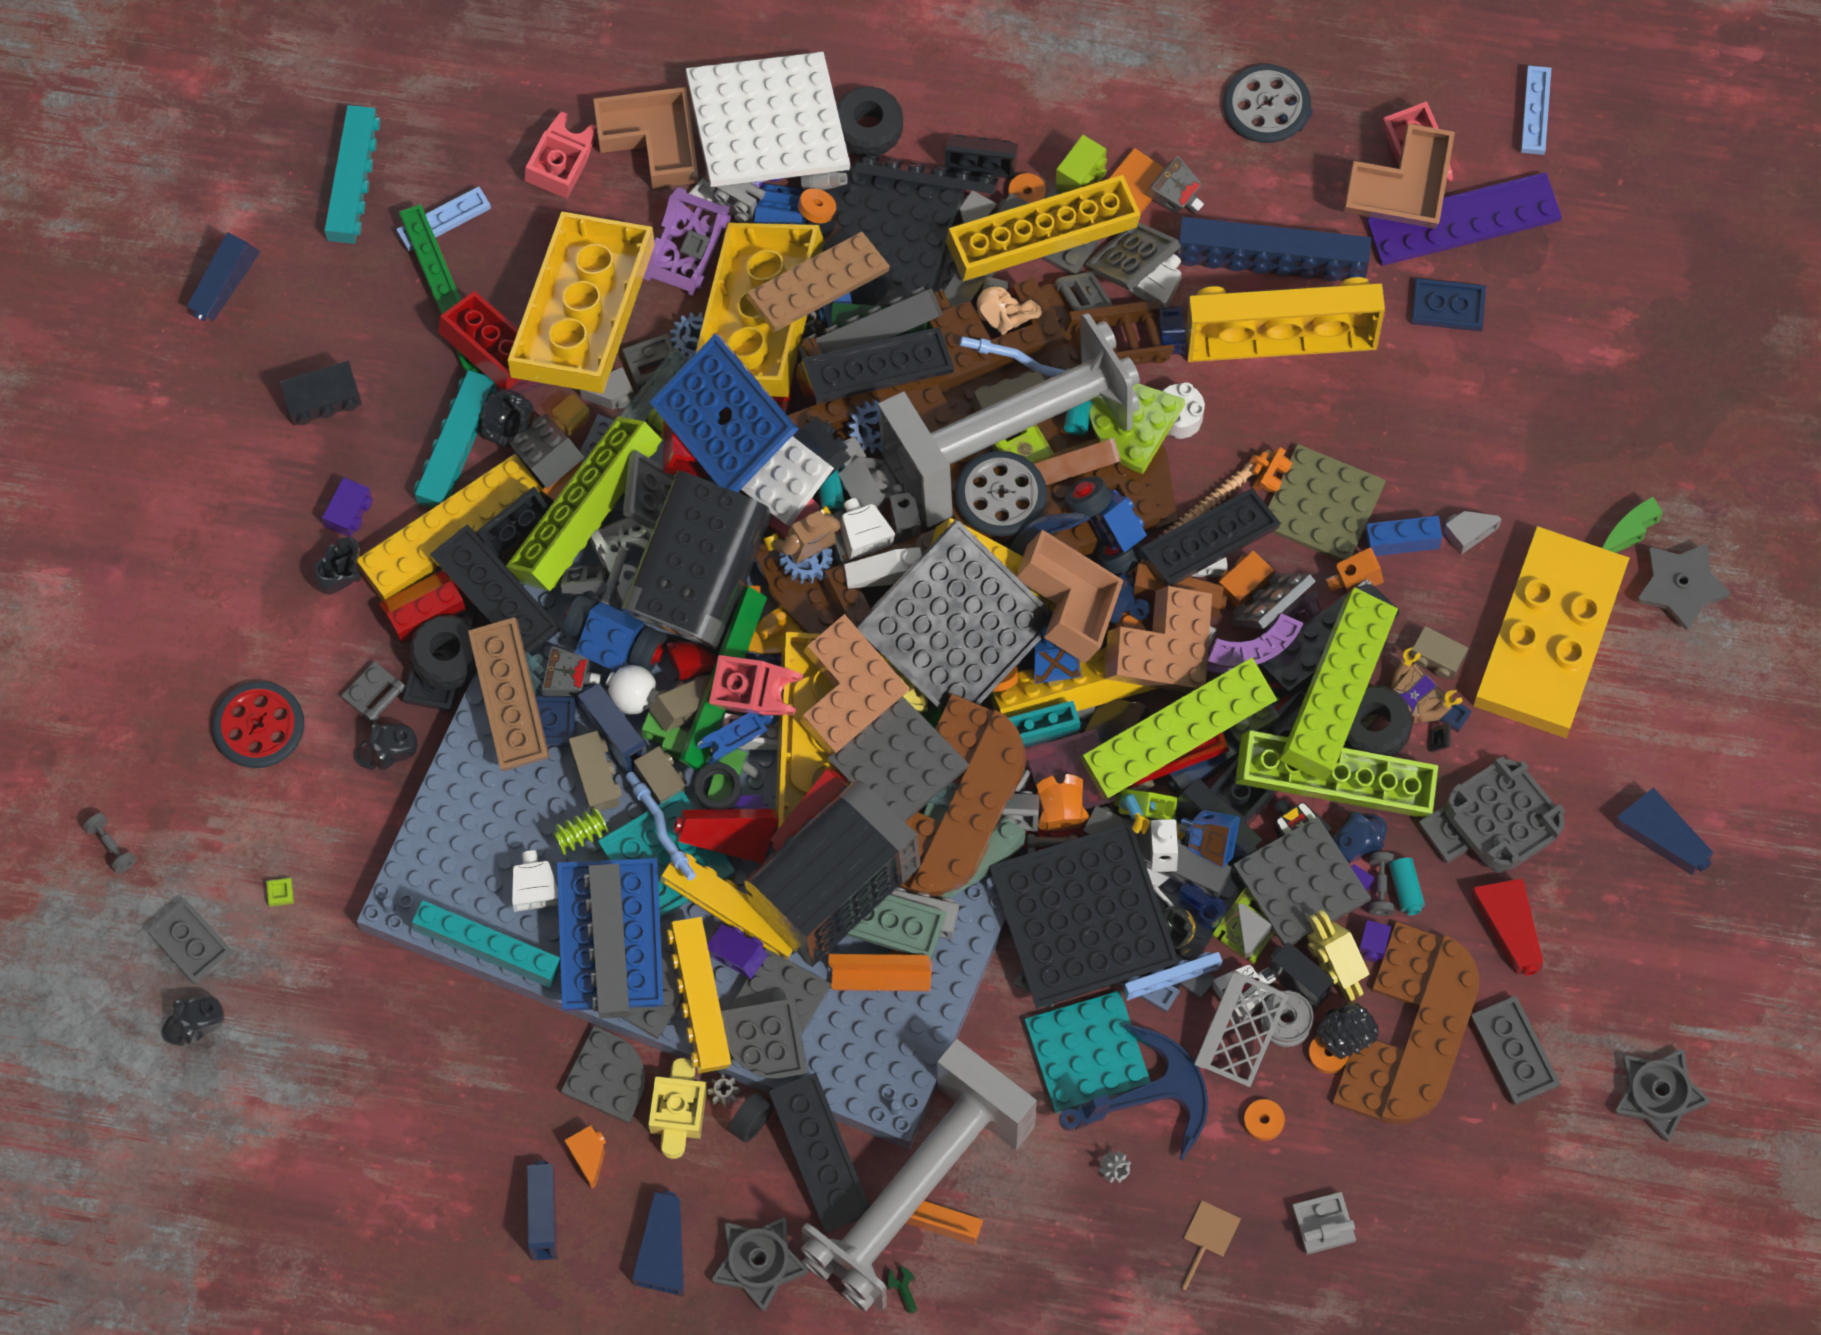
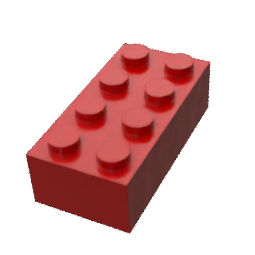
(481, 336)

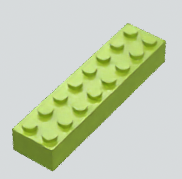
(582, 505)
(1338, 684)
(1178, 728)
(1357, 778)

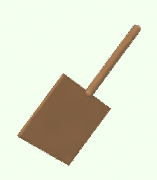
(1211, 1231)

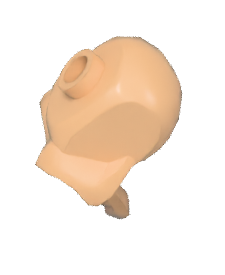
(1003, 311)

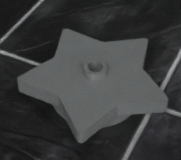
(1677, 599)
(1662, 1075)
(762, 1280)

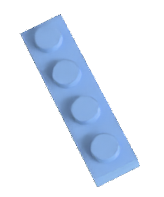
(1536, 110)
(452, 214)
(1180, 972)

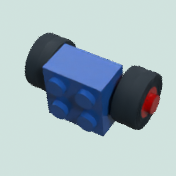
(1113, 521)
(612, 636)

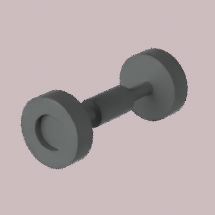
(1381, 860)
(123, 861)

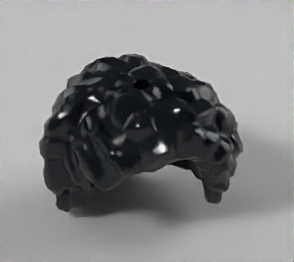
(505, 416)
(1347, 1030)

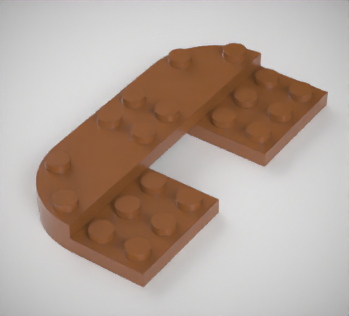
(996, 760)
(1443, 984)

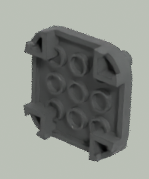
(1504, 814)

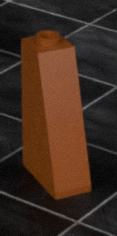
(1076, 460)
(1148, 583)

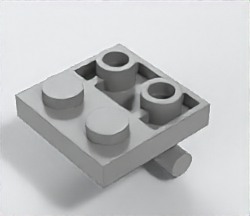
(740, 203)
(1324, 1223)

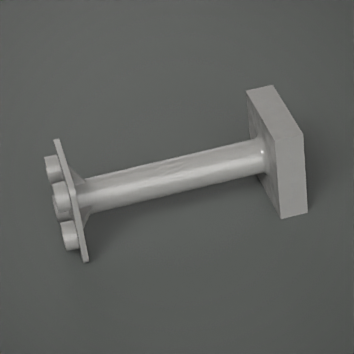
(924, 458)
(981, 1100)

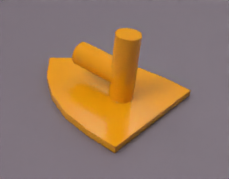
(770, 630)

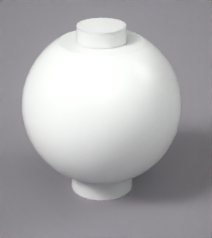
(632, 689)

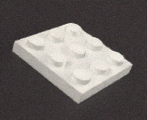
(788, 480)

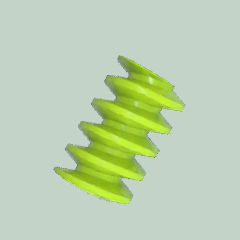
(579, 830)

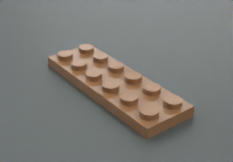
(817, 281)
(508, 694)

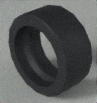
(713, 769)
(750, 1117)

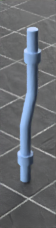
(985, 346)
(678, 858)

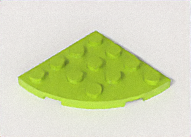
(1149, 425)

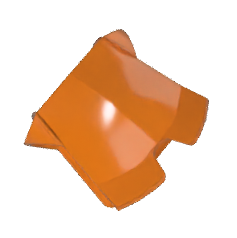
(1061, 804)

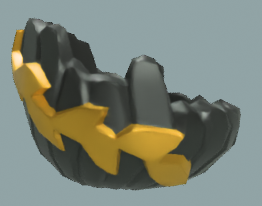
(1179, 925)

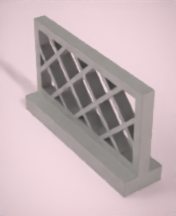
(1221, 1019)

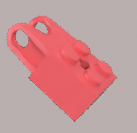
(1395, 126)
(559, 157)
(751, 686)

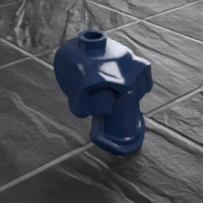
(1360, 835)

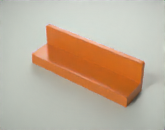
(880, 972)
(946, 1222)

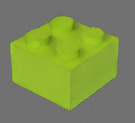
(1081, 166)

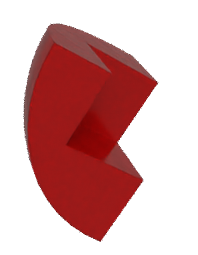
(690, 658)

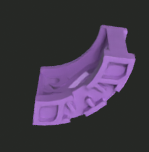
(677, 212)
(1278, 636)

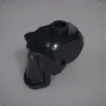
(337, 567)
(386, 746)
(192, 1020)

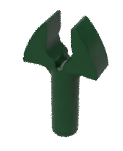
(904, 1288)

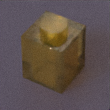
(570, 414)

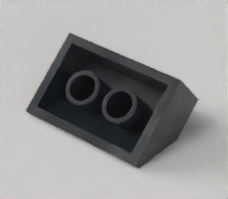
(981, 156)
(321, 393)
(513, 522)

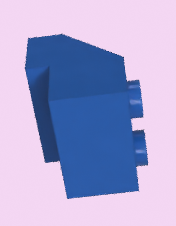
(779, 206)

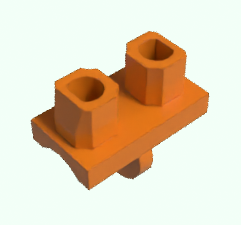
(1266, 479)

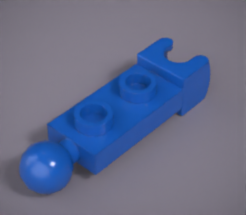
(736, 735)

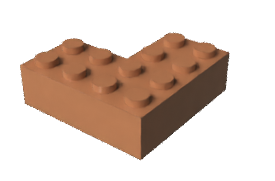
(651, 121)
(1412, 191)
(1078, 586)
(1170, 655)
(861, 681)

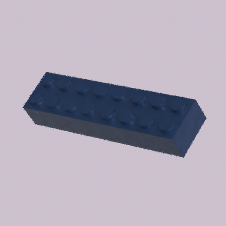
(1273, 250)

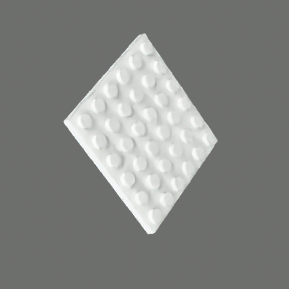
(767, 119)

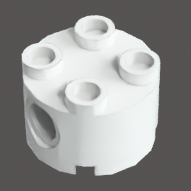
(1191, 416)

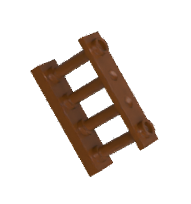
(1124, 316)

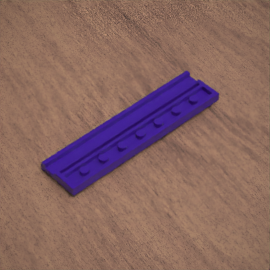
(1470, 219)

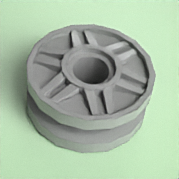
(1289, 1033)

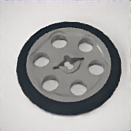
(1263, 75)
(1016, 467)

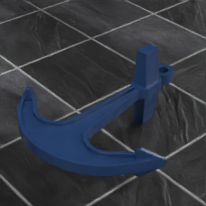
(1060, 522)
(1180, 1083)

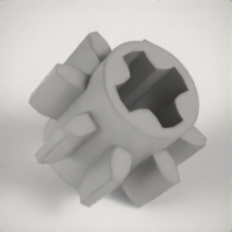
(812, 324)
(729, 1093)
(1114, 1166)

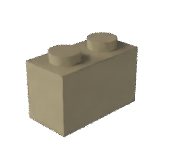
(1439, 653)
(659, 775)

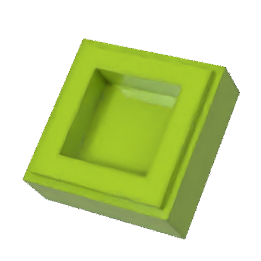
(280, 892)

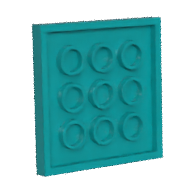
(640, 841)
(1087, 1052)

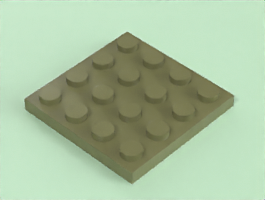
(1325, 503)

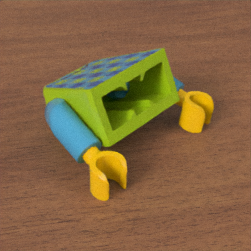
(1146, 806)

